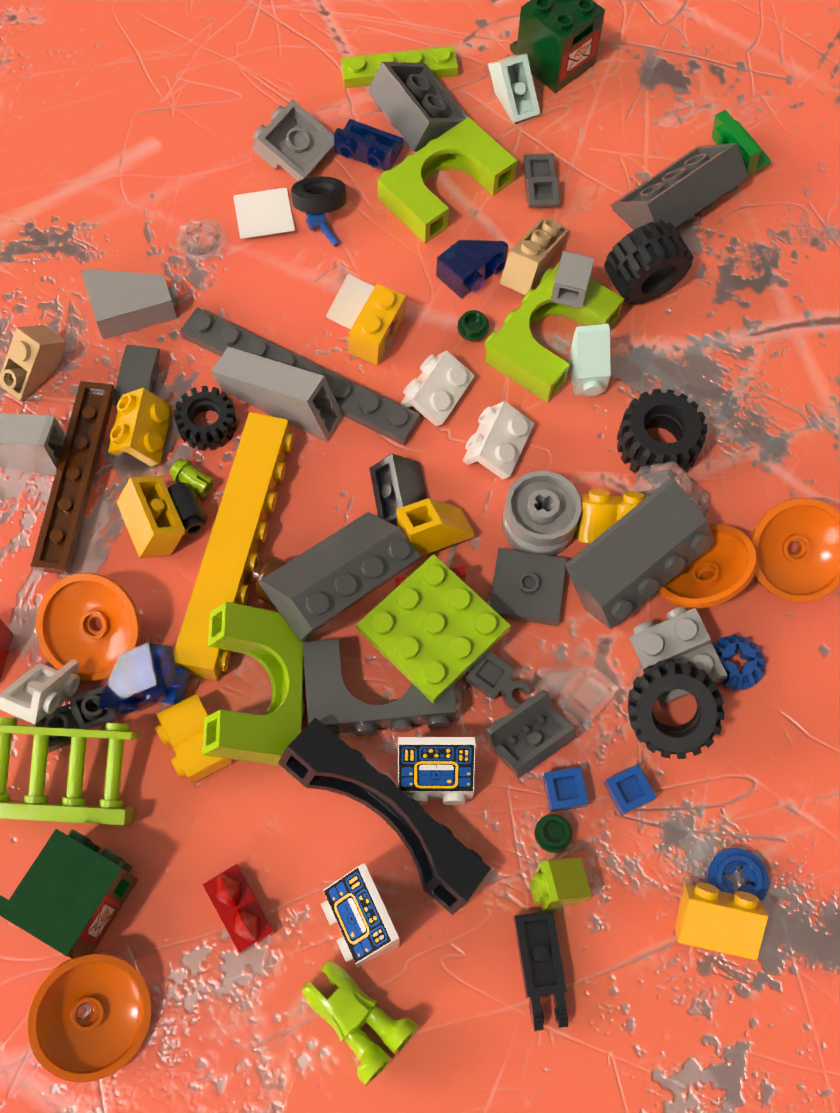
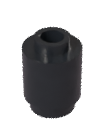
(188, 507)

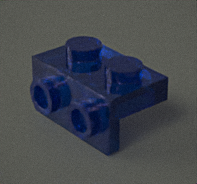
(368, 145)

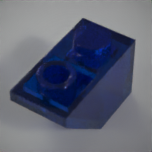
(470, 263)
(140, 677)

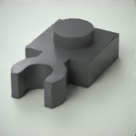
(491, 677)

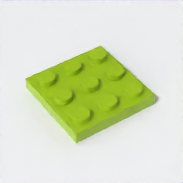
(433, 628)

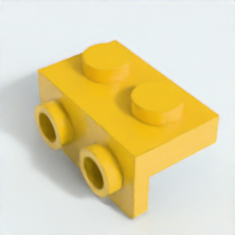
(141, 426)

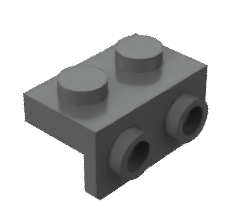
(530, 734)

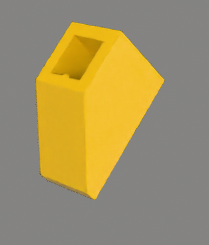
(433, 525)

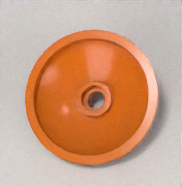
(815, 564)
(715, 574)
(69, 630)
(106, 1037)

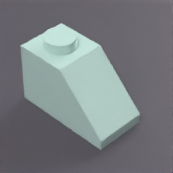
(515, 87)
(590, 360)

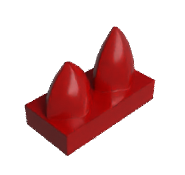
(238, 909)

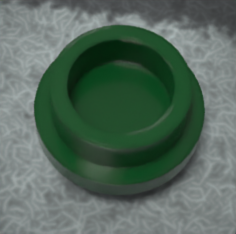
(473, 325)
(553, 833)

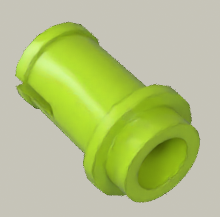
(184, 472)

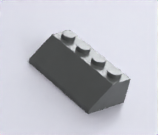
(684, 187)
(639, 554)
(338, 573)

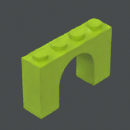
(461, 149)
(522, 358)
(274, 645)

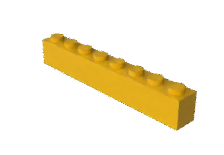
(234, 540)

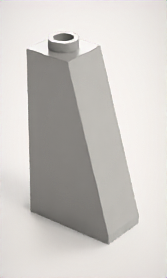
(280, 391)
(30, 443)

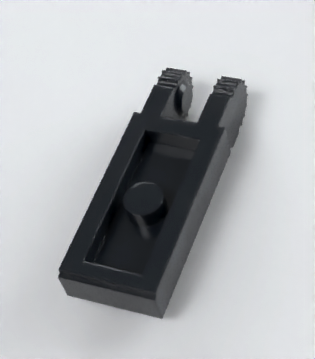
(541, 965)

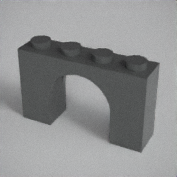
(339, 709)

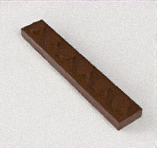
(73, 478)

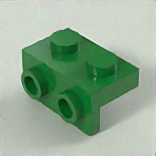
(729, 131)

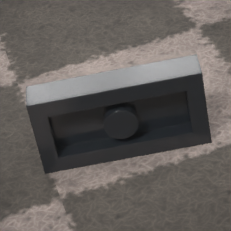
(396, 484)

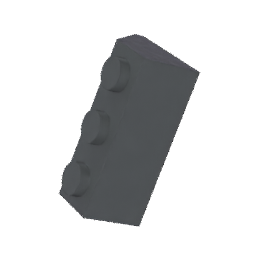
(415, 102)

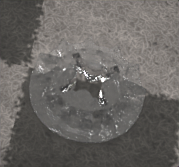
(210, 245)

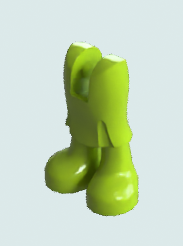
(349, 1011)

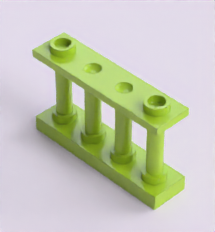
(73, 806)

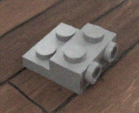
(293, 141)
(677, 638)

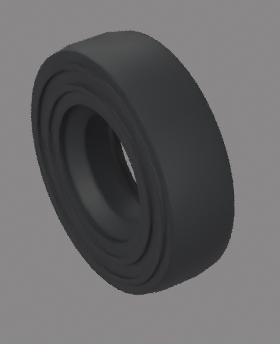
(318, 194)

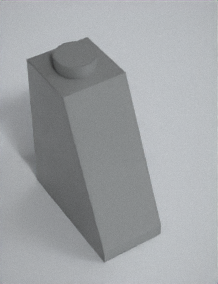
(128, 300)

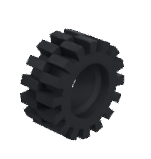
(202, 402)

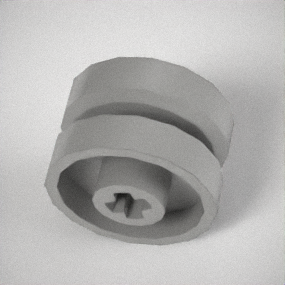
(541, 513)

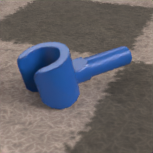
(319, 221)

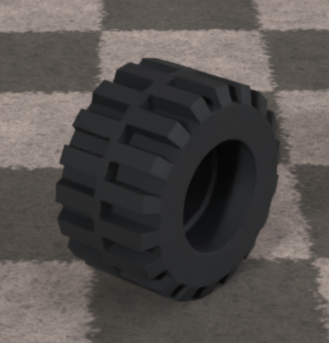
(648, 262)
(663, 412)
(682, 738)

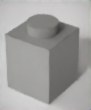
(572, 279)

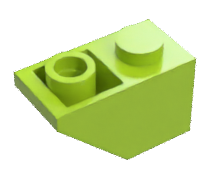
(560, 884)

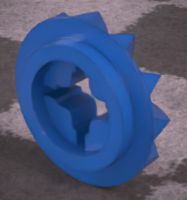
(750, 672)
(750, 867)

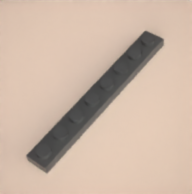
(353, 399)

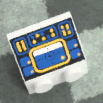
(437, 768)
(360, 916)

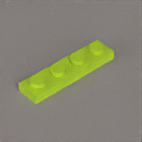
(362, 69)

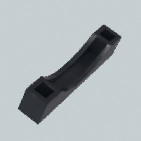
(444, 864)

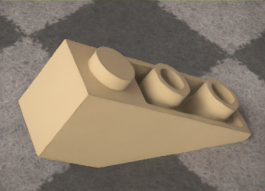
(533, 255)

